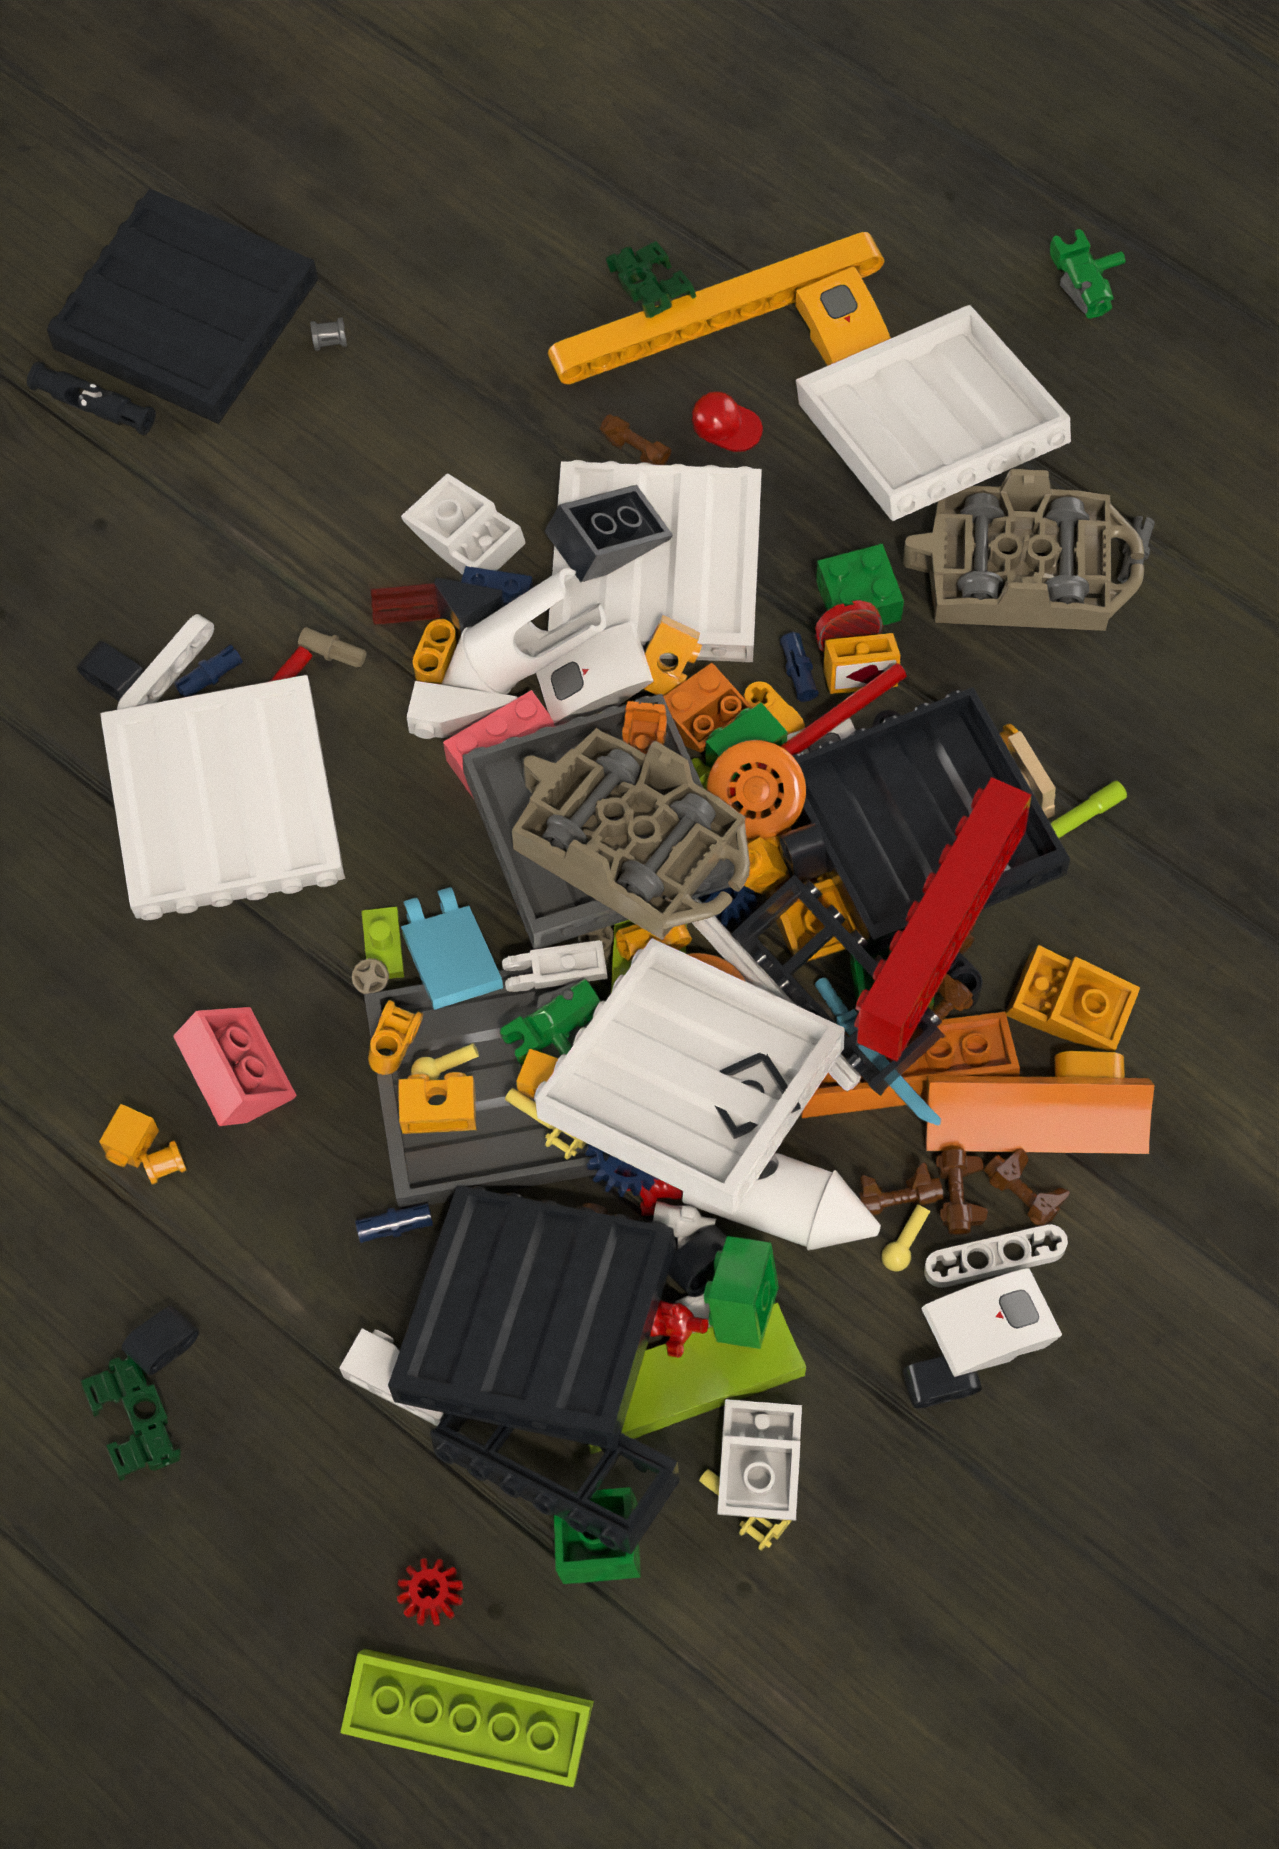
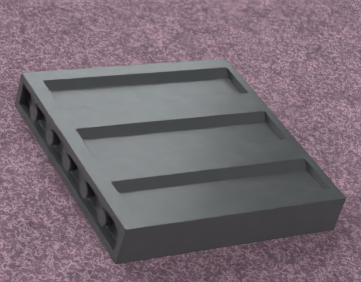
(496, 778)
(507, 1144)

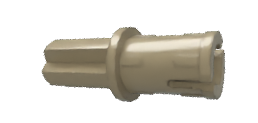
(331, 647)

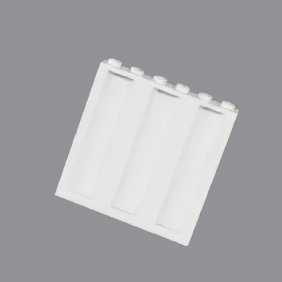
(933, 412)
(697, 576)
(221, 797)
(650, 1074)

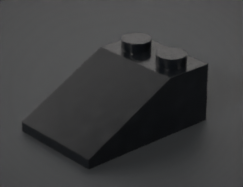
(606, 531)

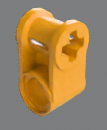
(785, 714)
(394, 1032)

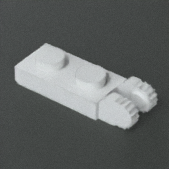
(557, 966)

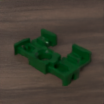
(636, 268)
(153, 1438)

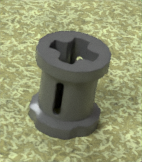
(328, 334)

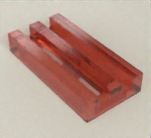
(404, 598)

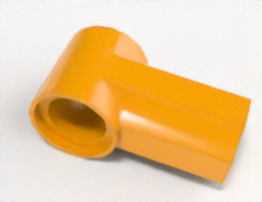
(634, 937)

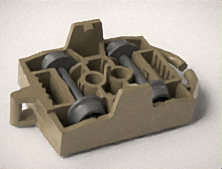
(1025, 520)
(606, 857)

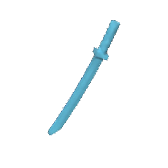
(900, 1086)

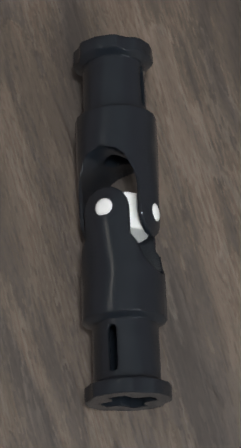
(95, 400)

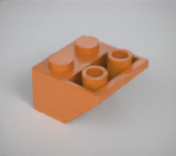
(703, 706)

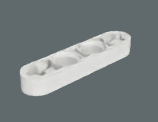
(169, 663)
(997, 1261)

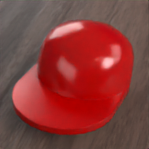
(725, 423)

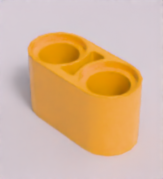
(435, 654)
(1089, 1064)

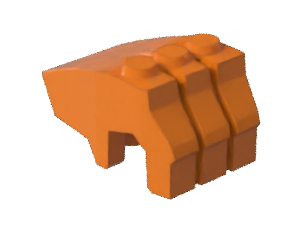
(644, 725)

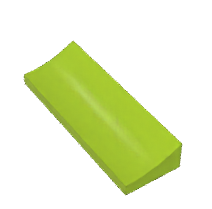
(706, 1375)
(467, 1717)

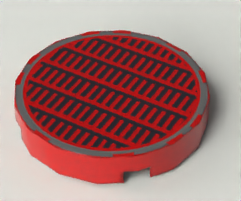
(848, 621)

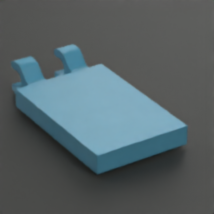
(450, 952)

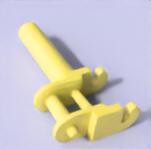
(529, 1107)
(711, 1481)

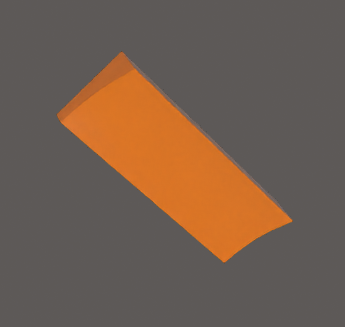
(970, 1048)
(1040, 1114)

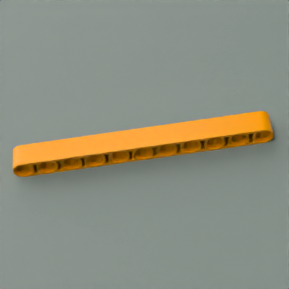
(710, 309)

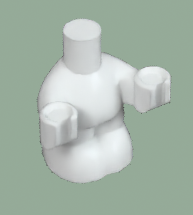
(683, 1219)

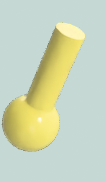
(433, 1067)
(896, 1254)

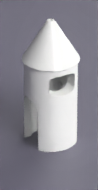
(510, 647)
(800, 1205)

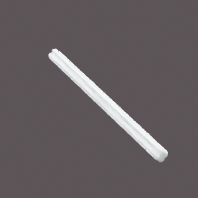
(753, 974)

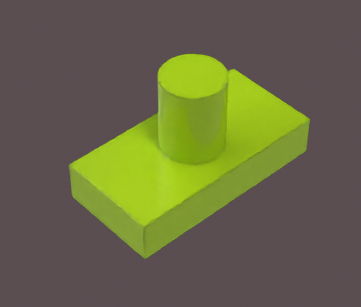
(384, 939)

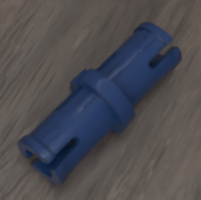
(799, 667)
(208, 672)
(394, 1222)

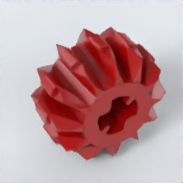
(432, 1578)

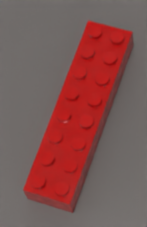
(942, 919)

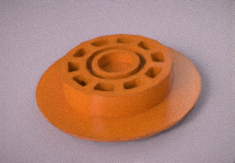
(758, 787)

